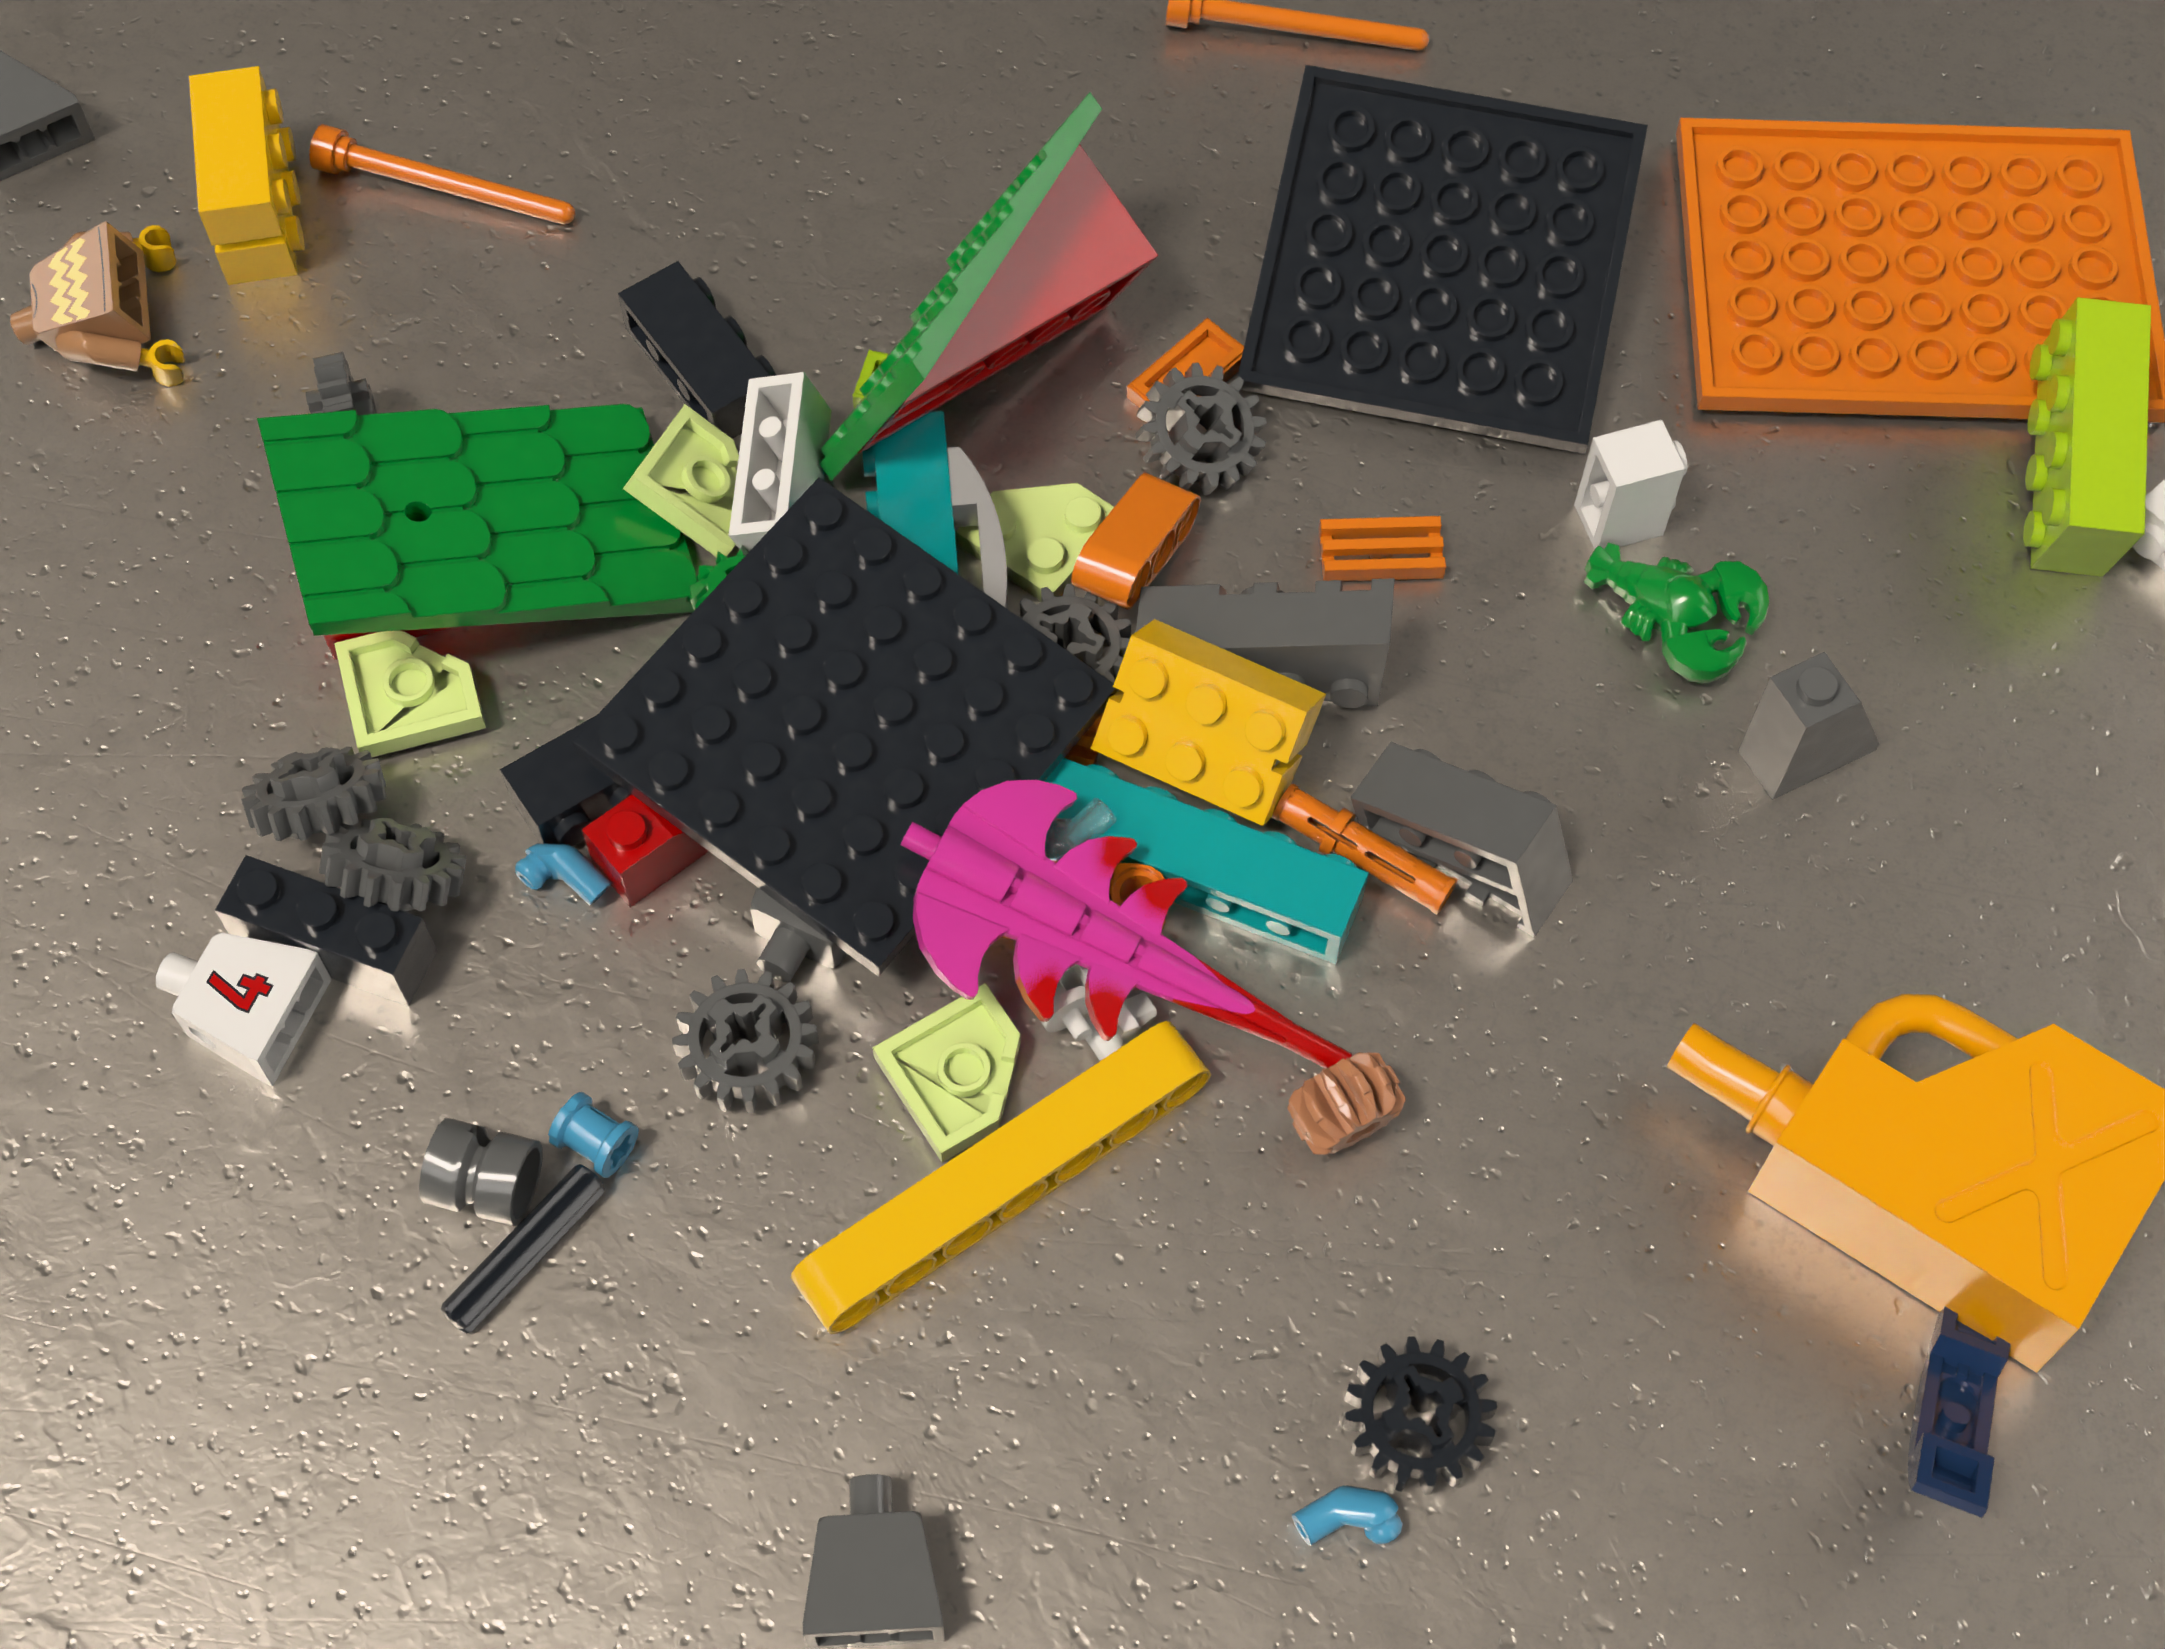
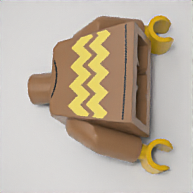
(95, 301)

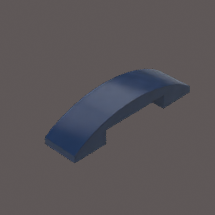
(1955, 1416)

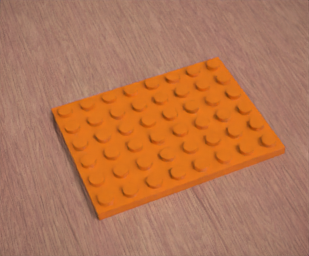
(1901, 261)

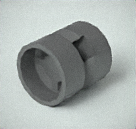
(472, 1169)

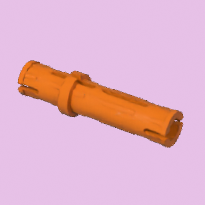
(1300, 811)

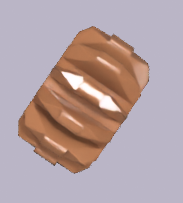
(1346, 1103)

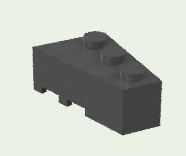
(1471, 827)

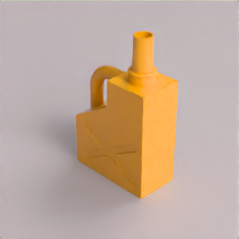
(1969, 1189)

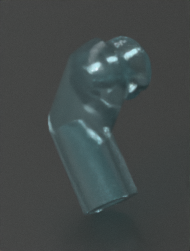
(1086, 825)

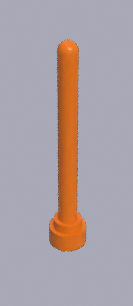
(1294, 21)
(336, 151)

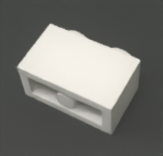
(1630, 484)

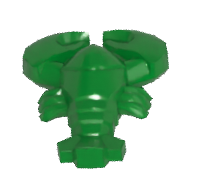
(1676, 601)

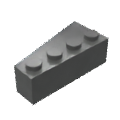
(1318, 637)

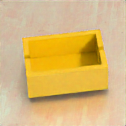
(245, 175)
(1207, 721)

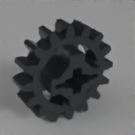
(1444, 1401)

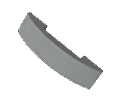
(975, 507)

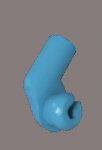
(564, 864)
(1352, 1507)

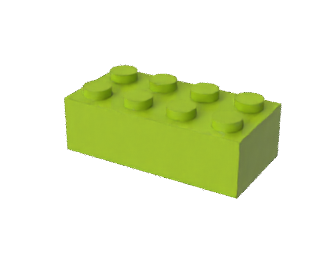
(2089, 438)

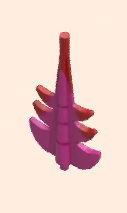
(996, 882)

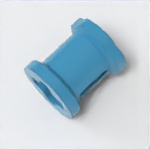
(593, 1134)

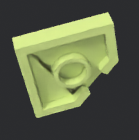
(691, 480)
(1041, 533)
(405, 692)
(954, 1070)

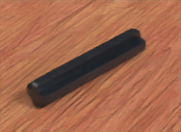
(522, 1249)

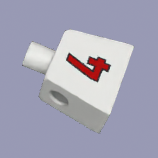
(246, 999)

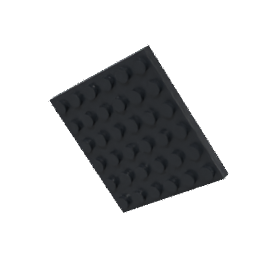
(1443, 258)
(834, 706)

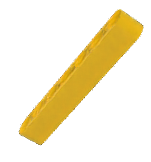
(999, 1177)

